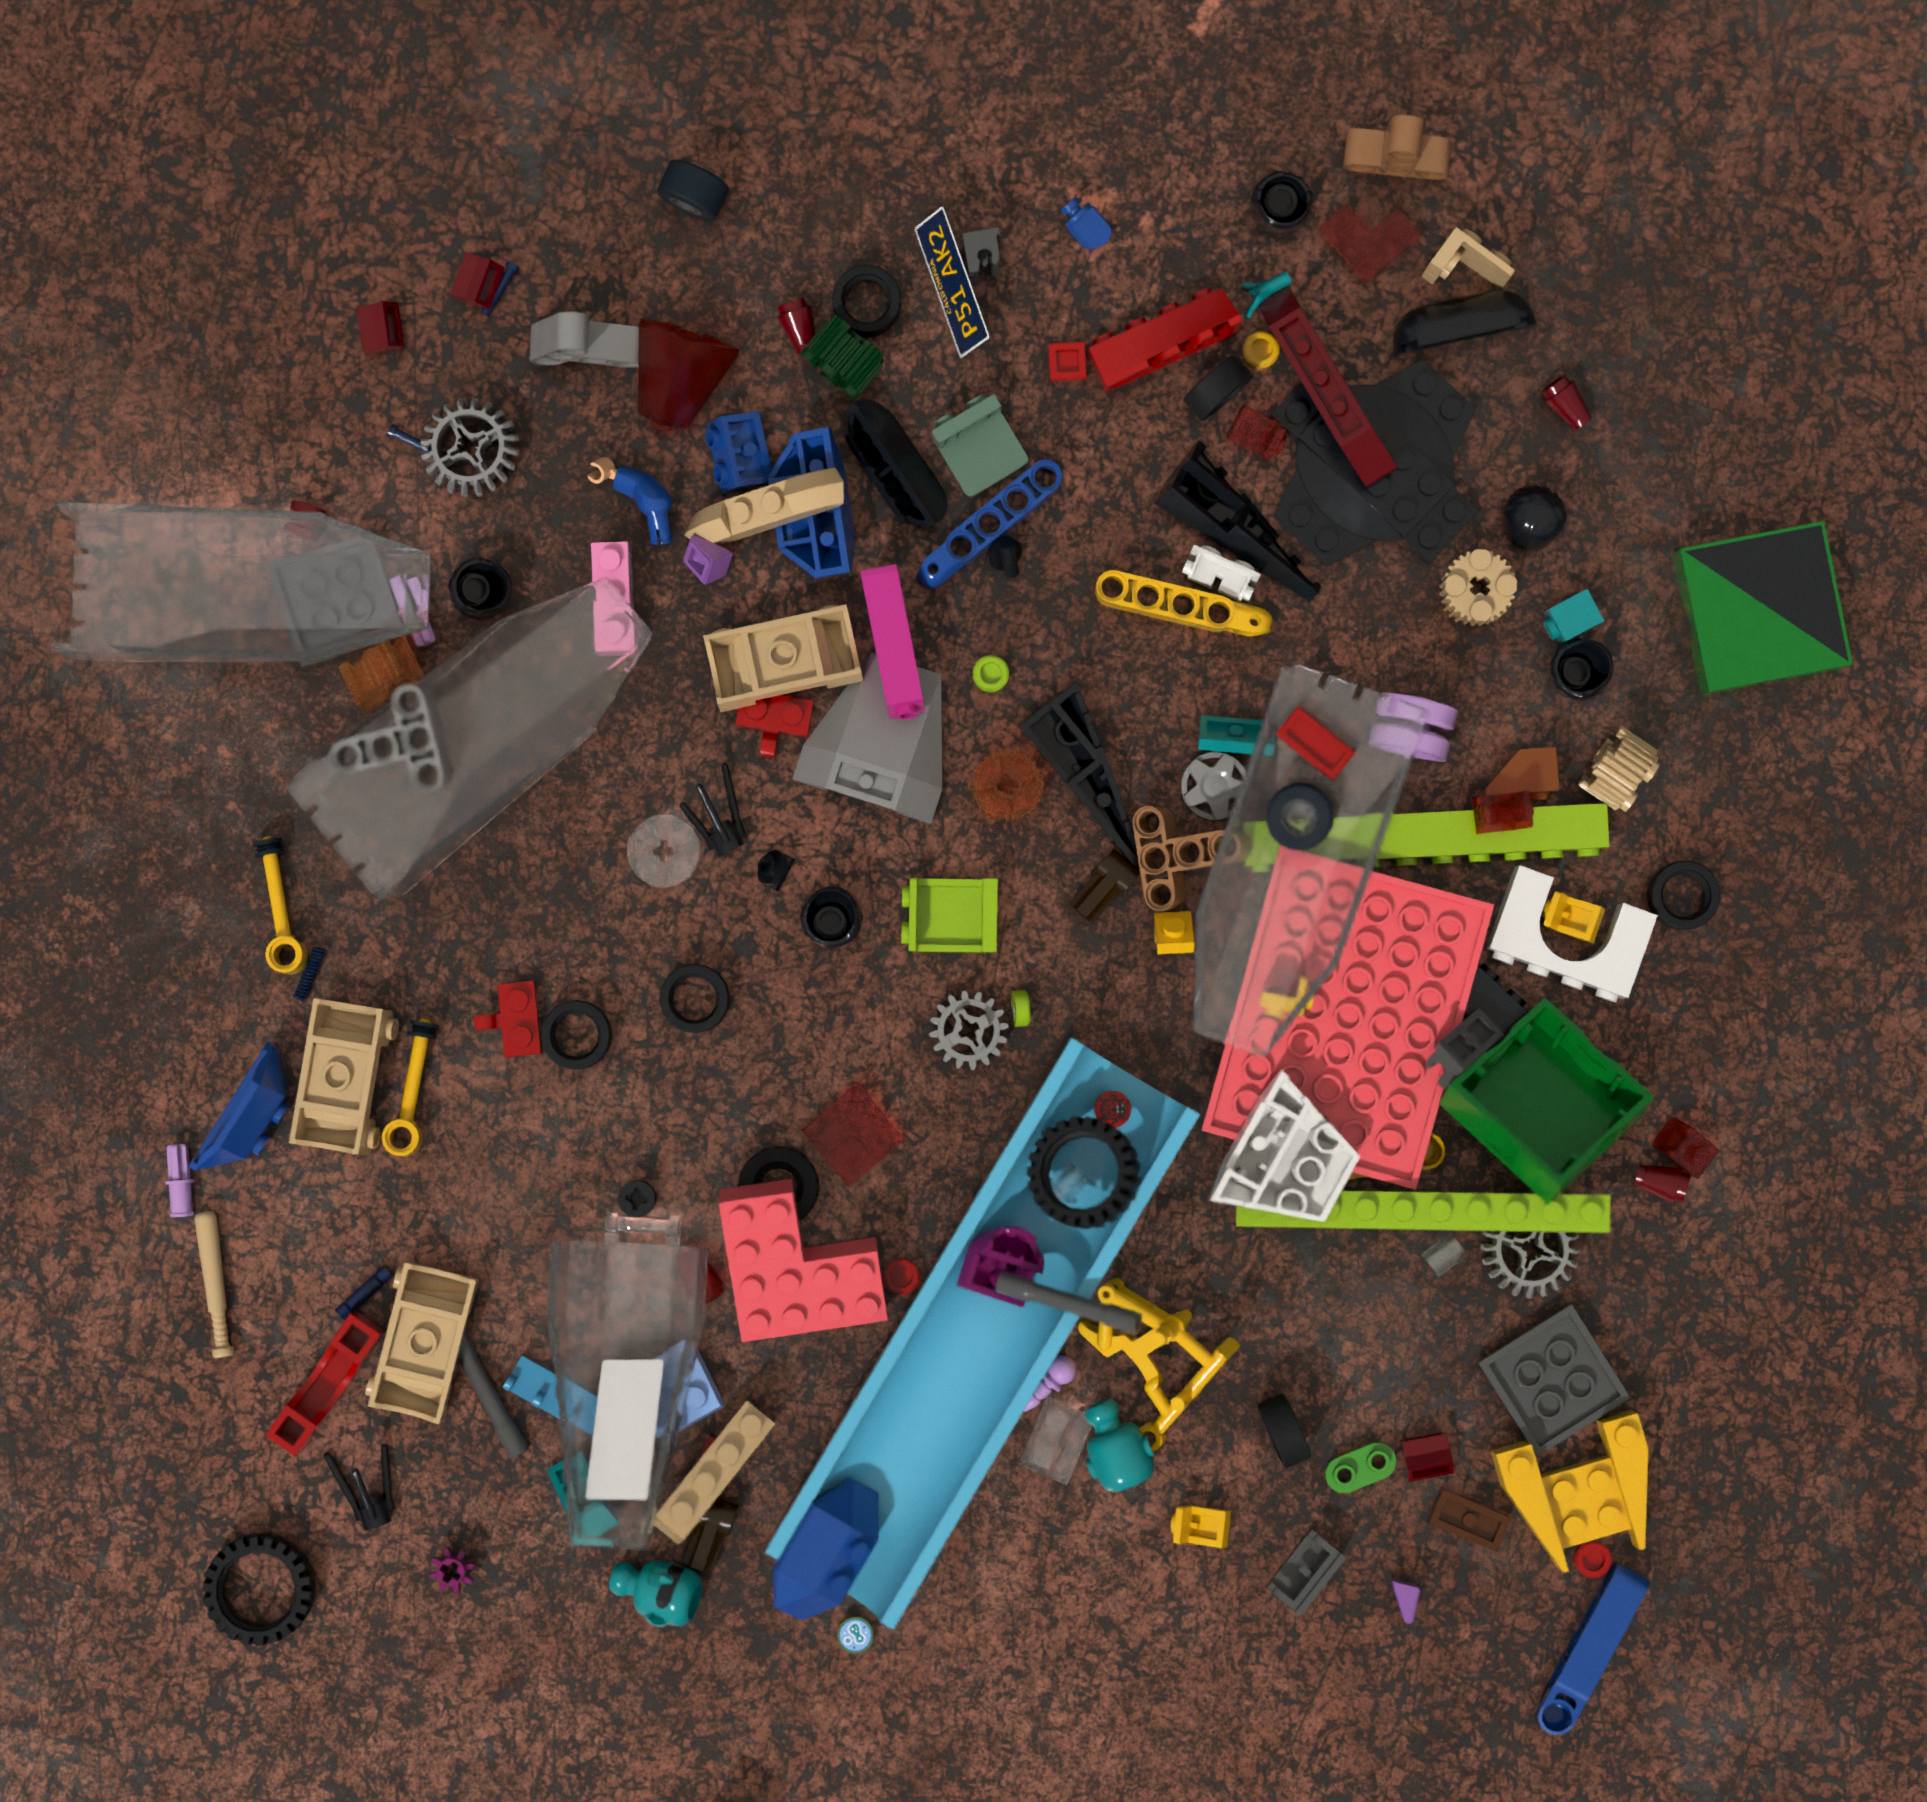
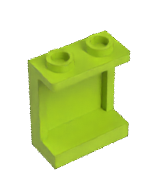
(951, 915)

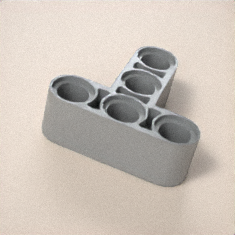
(576, 339)
(403, 742)

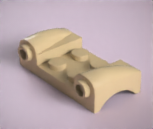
(783, 657)
(341, 1076)
(422, 1341)

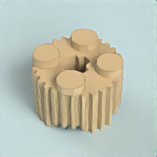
(1495, 577)
(1620, 769)

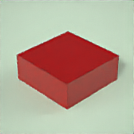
(1067, 361)

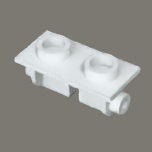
(1234, 575)

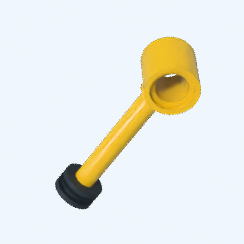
(268, 849)
(422, 1032)

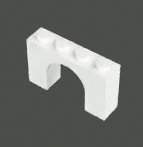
(1519, 938)

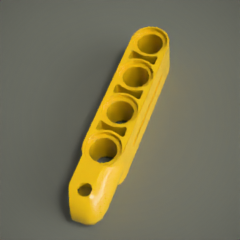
(1238, 613)

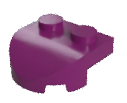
(996, 1251)

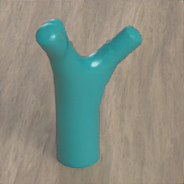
(1262, 290)

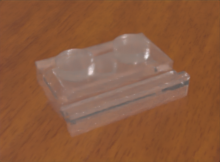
(1056, 1441)

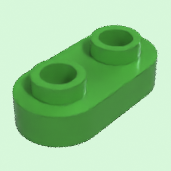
(1360, 1467)

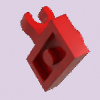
(776, 716)
(516, 1018)

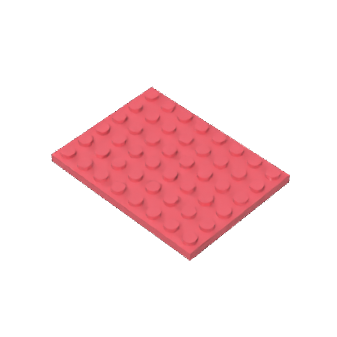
(1373, 1029)

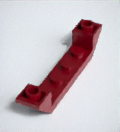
(1327, 387)

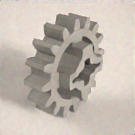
(983, 1022)

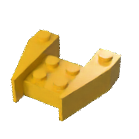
(1585, 1497)

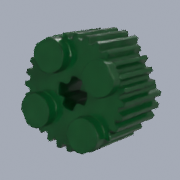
(843, 357)

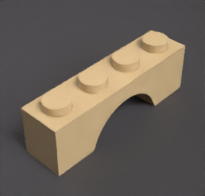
(713, 1472)

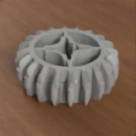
(455, 454)
(1525, 1264)

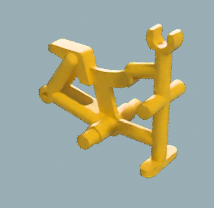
(1165, 1329)

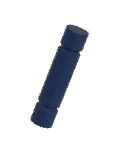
(364, 1292)

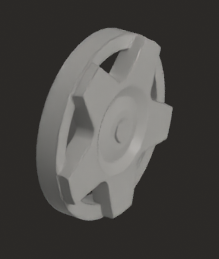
(1213, 785)

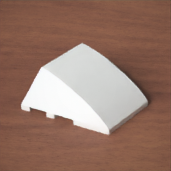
(1285, 1157)

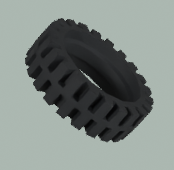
(1041, 1164)
(214, 1589)

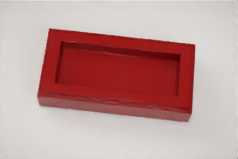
(1315, 743)

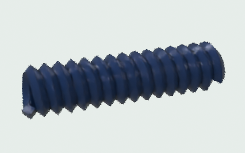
(309, 974)

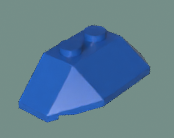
(826, 540)
(249, 1114)
(826, 1551)

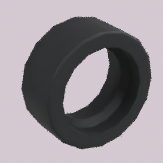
(875, 274)
(1218, 387)
(1701, 873)
(667, 994)
(549, 1028)
(1284, 1430)

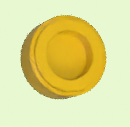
(1260, 350)

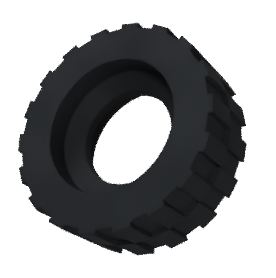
(792, 1161)

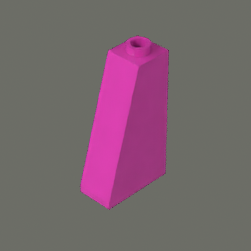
(893, 642)

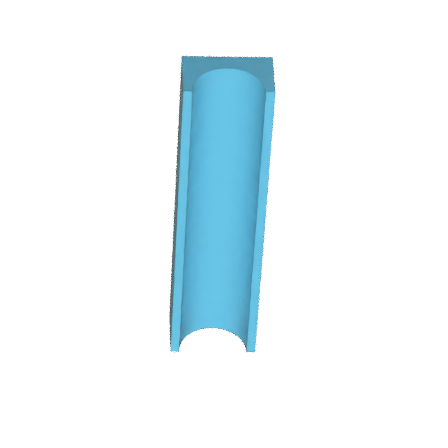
(972, 1362)

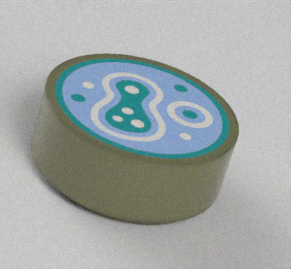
(855, 1634)

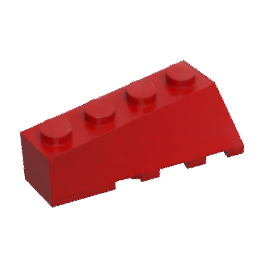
(1164, 339)

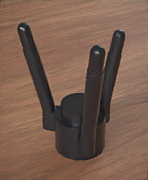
(724, 835)
(370, 1509)

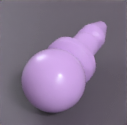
(1059, 1373)

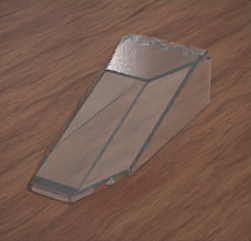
(236, 585)
(507, 717)
(1281, 915)

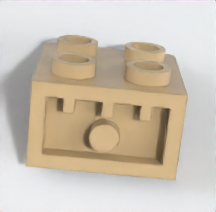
(1467, 247)

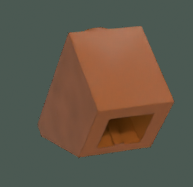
(1529, 771)

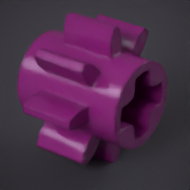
(462, 1569)

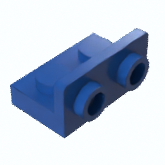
(738, 451)

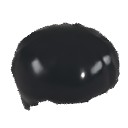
(1282, 202)
(1534, 517)
(480, 588)
(1581, 669)
(831, 917)

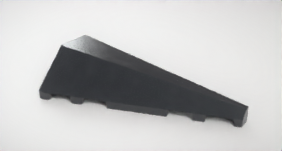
(1209, 504)
(1068, 742)

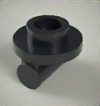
(1004, 555)
(774, 869)

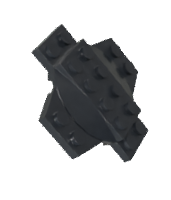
(1421, 427)

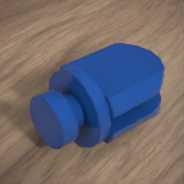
(1086, 225)

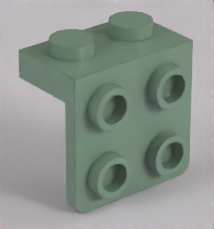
(979, 445)

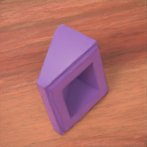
(707, 559)
(1407, 1598)

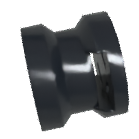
(641, 1194)

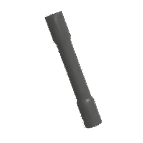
(1107, 1314)
(504, 1425)

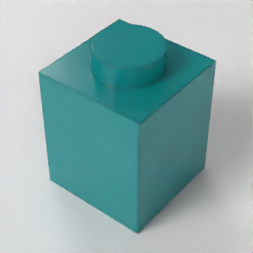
(1572, 617)

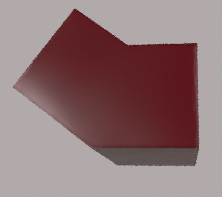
(477, 281)
(380, 327)
(1427, 1456)

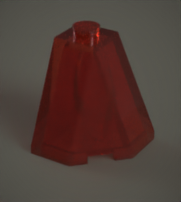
(678, 372)

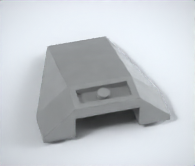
(878, 757)

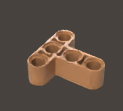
(1398, 150)
(1175, 853)

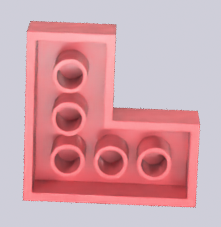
(789, 1287)

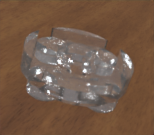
(649, 836)

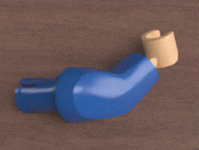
(645, 489)

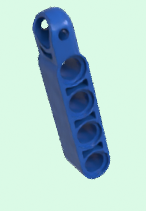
(948, 563)
(1591, 1648)

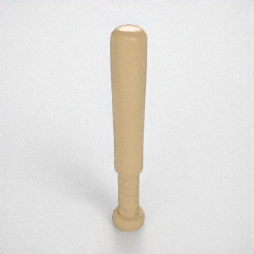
(211, 1264)

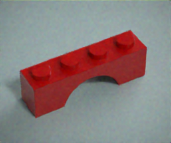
(326, 1383)

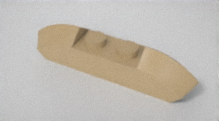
(768, 507)

